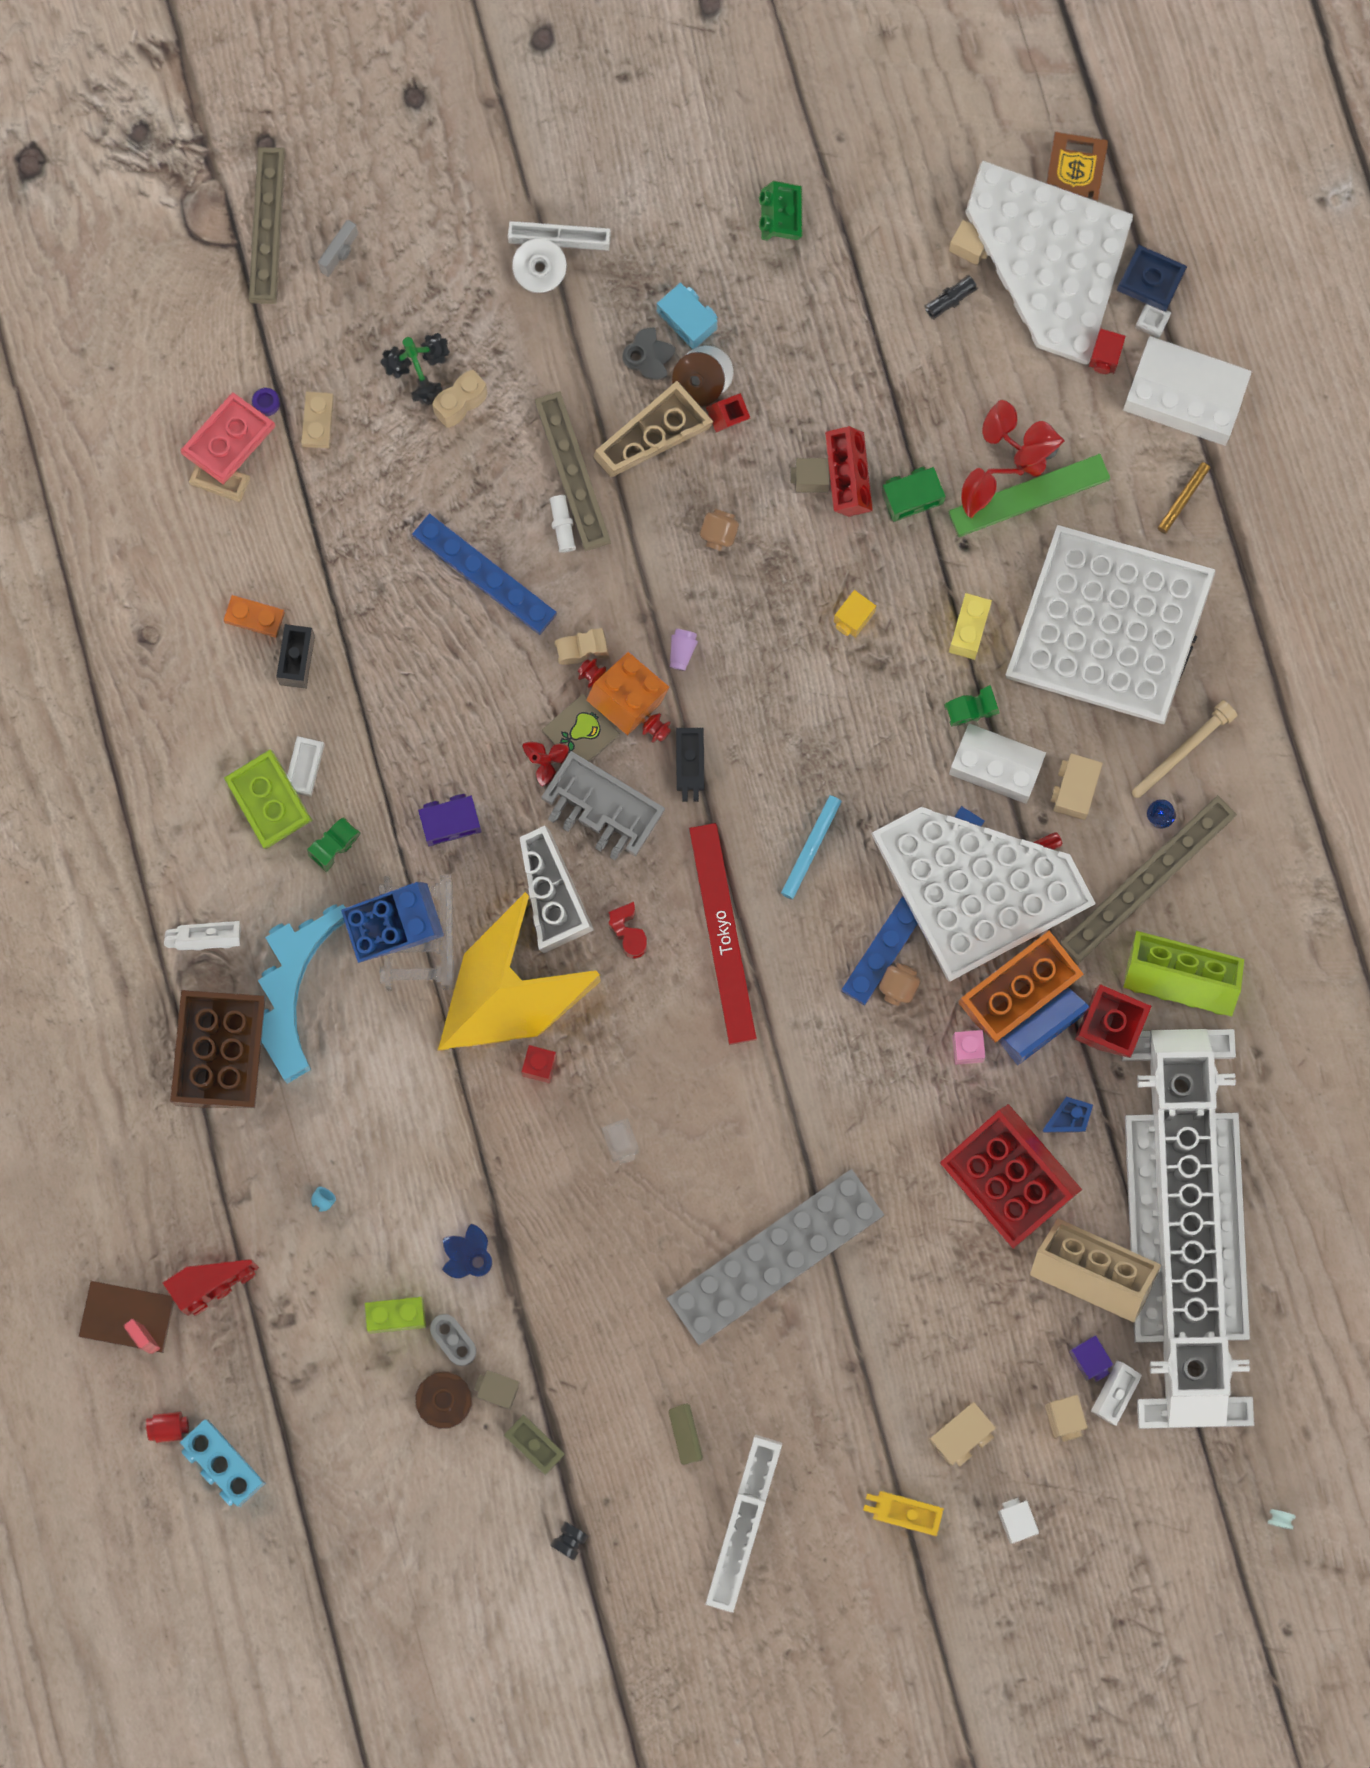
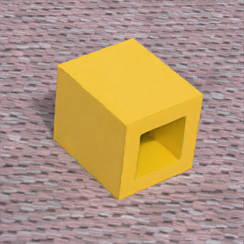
(854, 614)

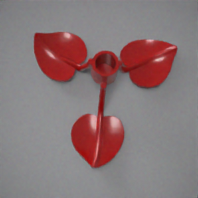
(1038, 442)

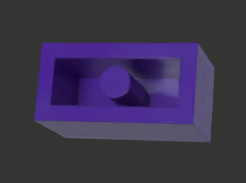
(449, 820)

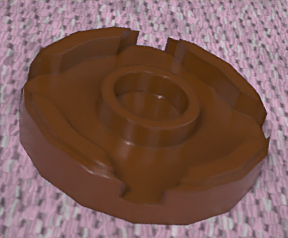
(443, 1400)

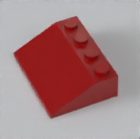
(1010, 1176)

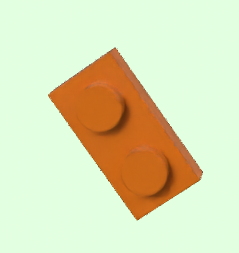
(254, 616)

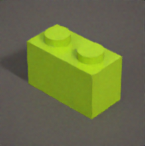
(395, 1315)

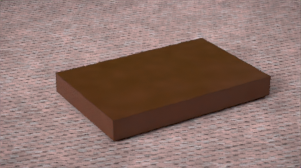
(113, 1306)

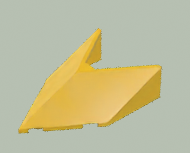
(491, 999)

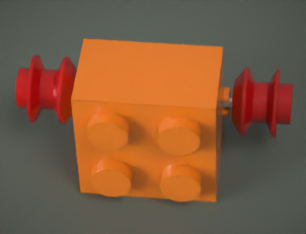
(627, 695)

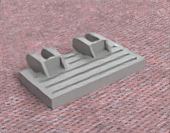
(603, 802)

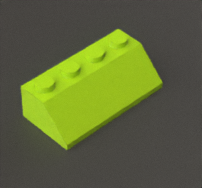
(1184, 973)

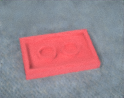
(228, 438)

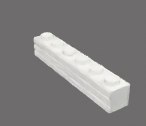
(561, 235)

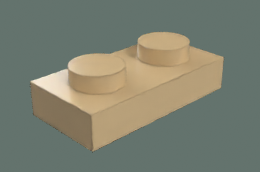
(317, 420)

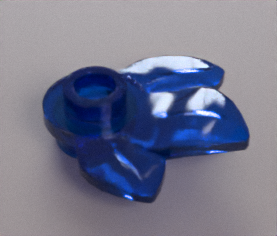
(463, 1252)

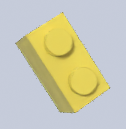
(970, 626)

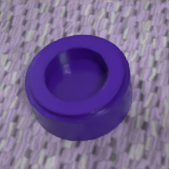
(266, 401)

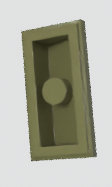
(685, 1434)

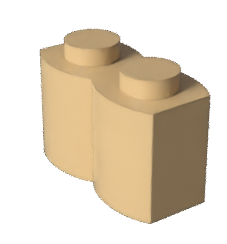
(465, 395)

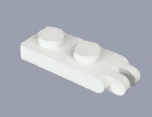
(204, 936)

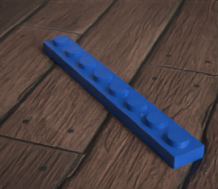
(889, 941)

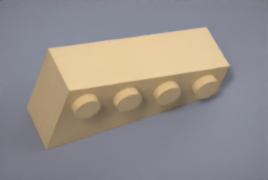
(658, 427)

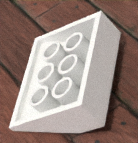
(1187, 390)

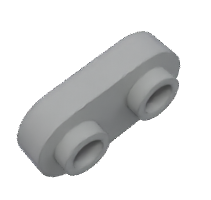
(453, 1340)

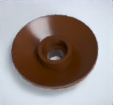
(707, 370)

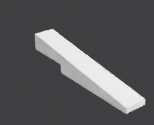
(744, 1523)

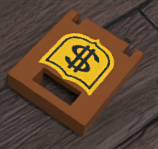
(1077, 170)

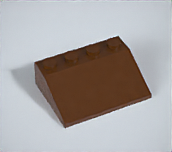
(217, 1050)

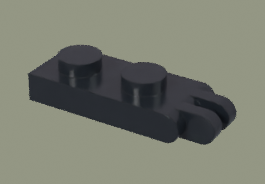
(690, 761)

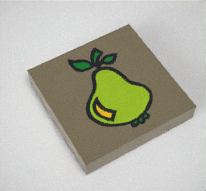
(581, 729)

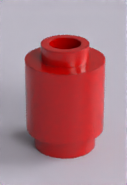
(167, 1427)

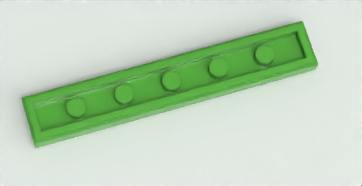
(1033, 494)

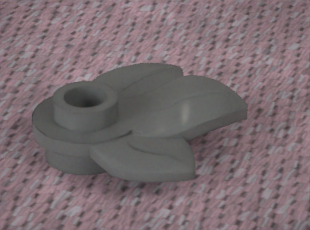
(652, 353)

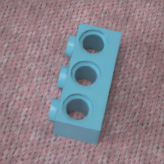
(236, 1467)

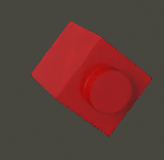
(1107, 351)
(728, 412)
(539, 1064)

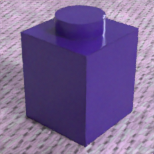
(1092, 1359)

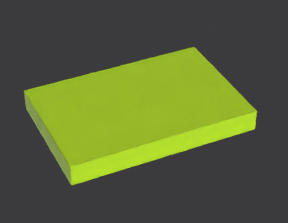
(268, 799)

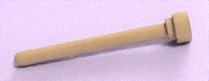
(1223, 714)

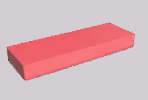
(141, 1336)

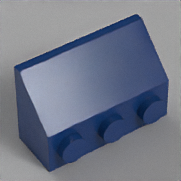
(1044, 1025)

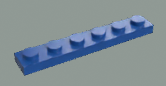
(484, 574)

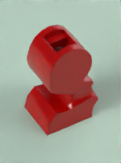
(633, 938)

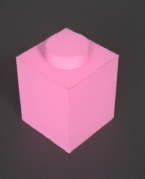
(968, 1047)

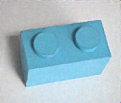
(687, 315)

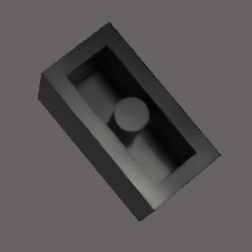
(295, 656)

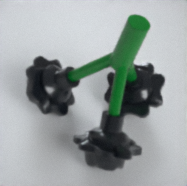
(398, 364)

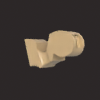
(577, 648)

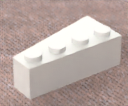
(554, 899)

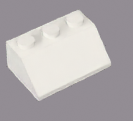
(997, 763)

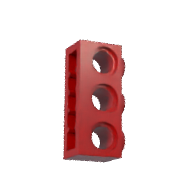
(849, 471)

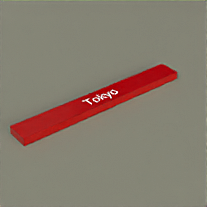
(722, 934)

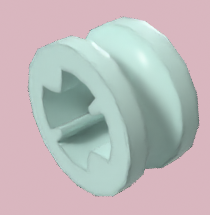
(1281, 1519)

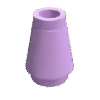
(682, 648)

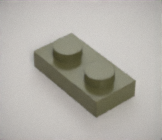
(534, 1444)

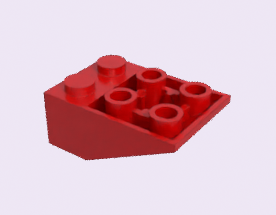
(202, 1283)

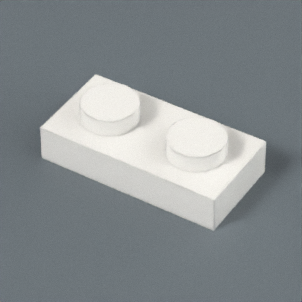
(1116, 1393)

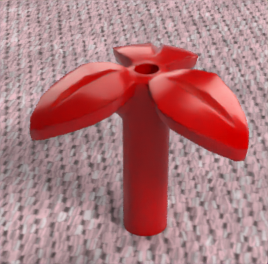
(537, 754)

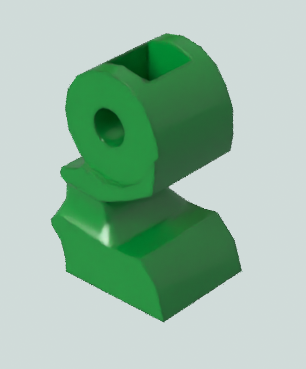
(969, 708)
(335, 841)

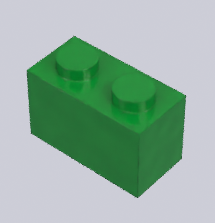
(913, 493)

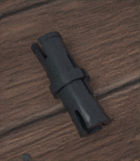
(950, 297)

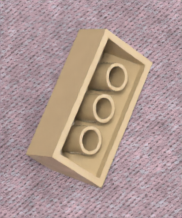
(1095, 1270)

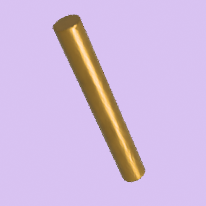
(1183, 498)

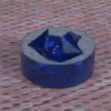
(1161, 814)

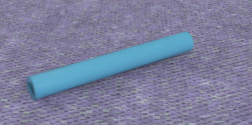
(811, 847)

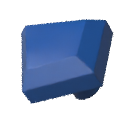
(1069, 1117)

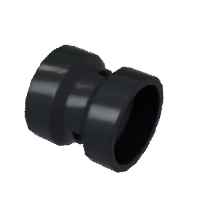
(569, 1540)

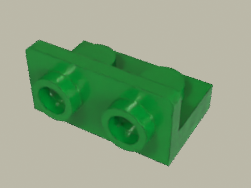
(781, 211)

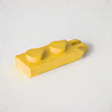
(905, 1512)

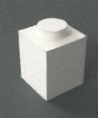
(1017, 1520)

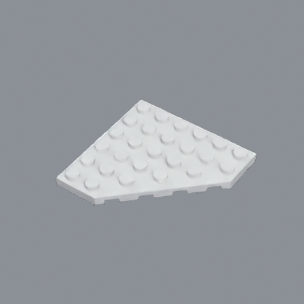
(1051, 255)
(977, 886)

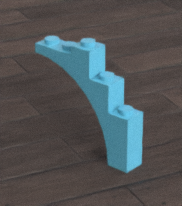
(283, 984)

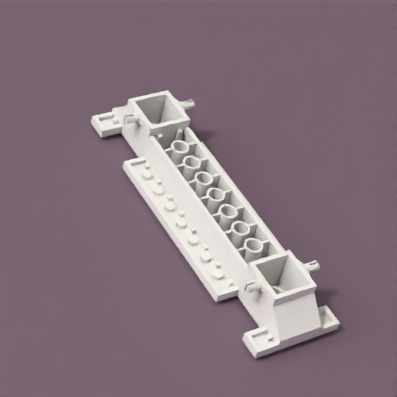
(1190, 1221)

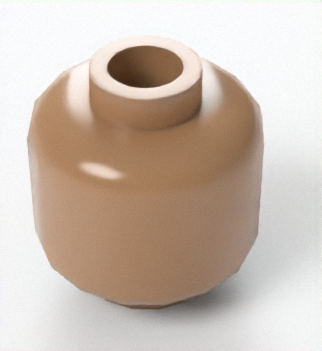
(719, 529)
(899, 984)

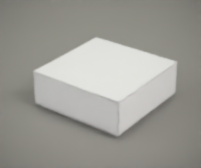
(1152, 320)

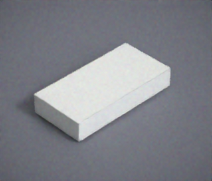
(305, 765)

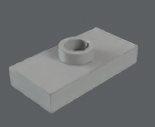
(338, 248)

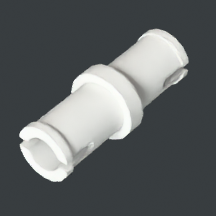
(562, 523)

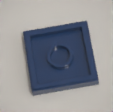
(1152, 278)

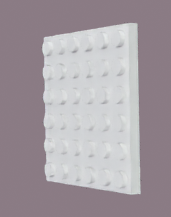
(1110, 624)

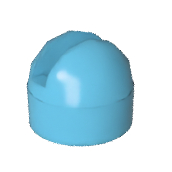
(323, 1199)

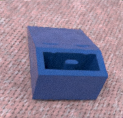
(392, 922)

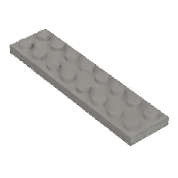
(775, 1257)

